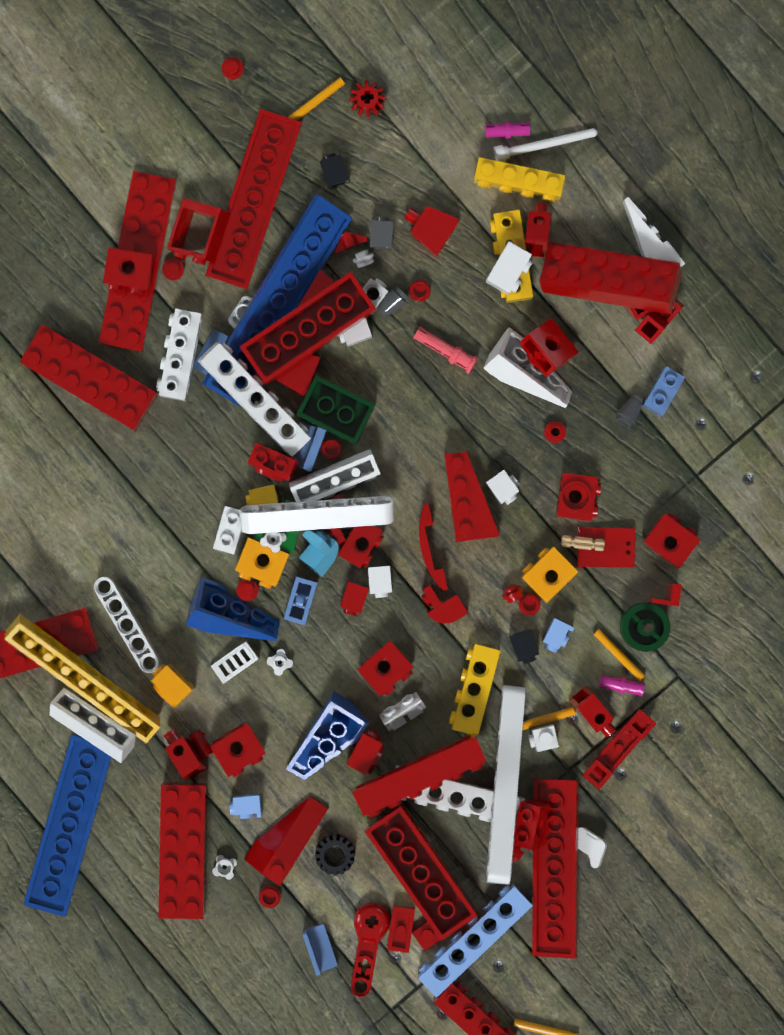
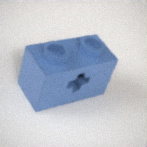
(663, 391)
(300, 600)

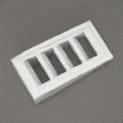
(250, 652)

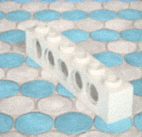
(211, 362)
(465, 806)

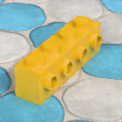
(520, 179)
(507, 229)

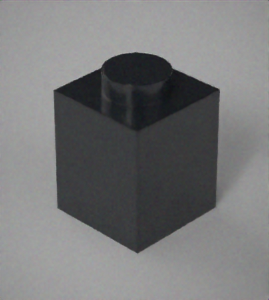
(334, 170)
(524, 646)

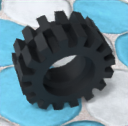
(325, 864)

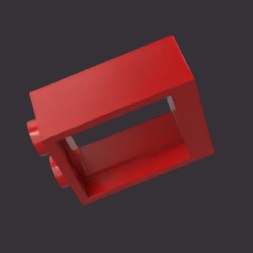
(182, 226)

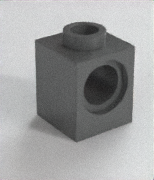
(381, 234)

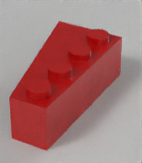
(468, 505)

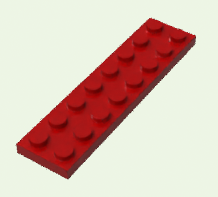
(254, 198)
(143, 232)
(556, 871)

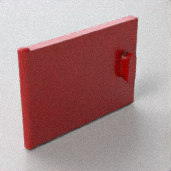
(617, 552)

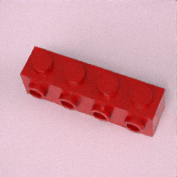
(468, 1012)

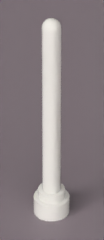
(503, 153)

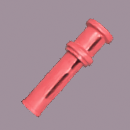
(454, 354)

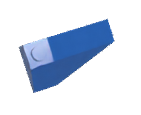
(222, 613)
(332, 731)

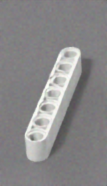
(317, 514)

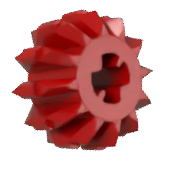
(374, 103)

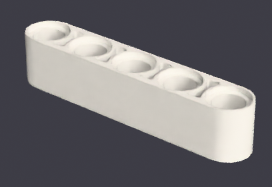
(118, 617)

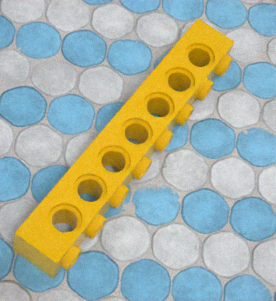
(82, 678)

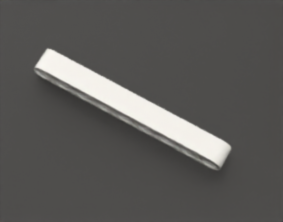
(505, 784)

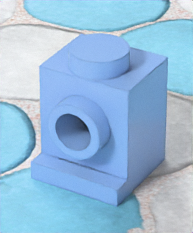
(556, 635)
(246, 805)

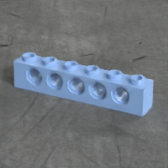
(438, 983)

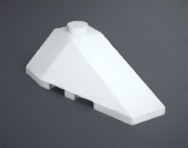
(648, 236)
(511, 365)

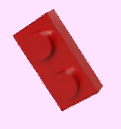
(401, 929)

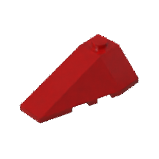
(282, 844)

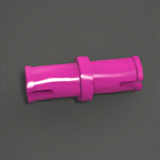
(507, 129)
(621, 685)

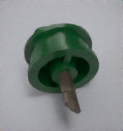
(645, 627)

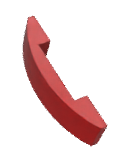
(425, 521)
(618, 748)

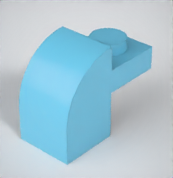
(320, 553)

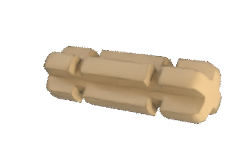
(583, 543)

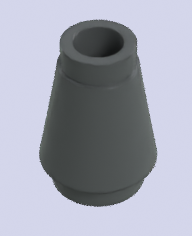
(393, 301)
(629, 411)

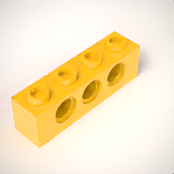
(472, 723)

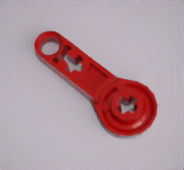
(368, 941)

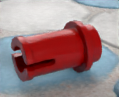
(200, 743)

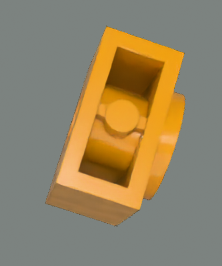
(549, 560)
(249, 567)
(171, 684)

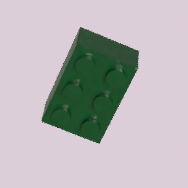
(336, 410)

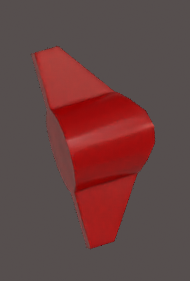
(349, 241)

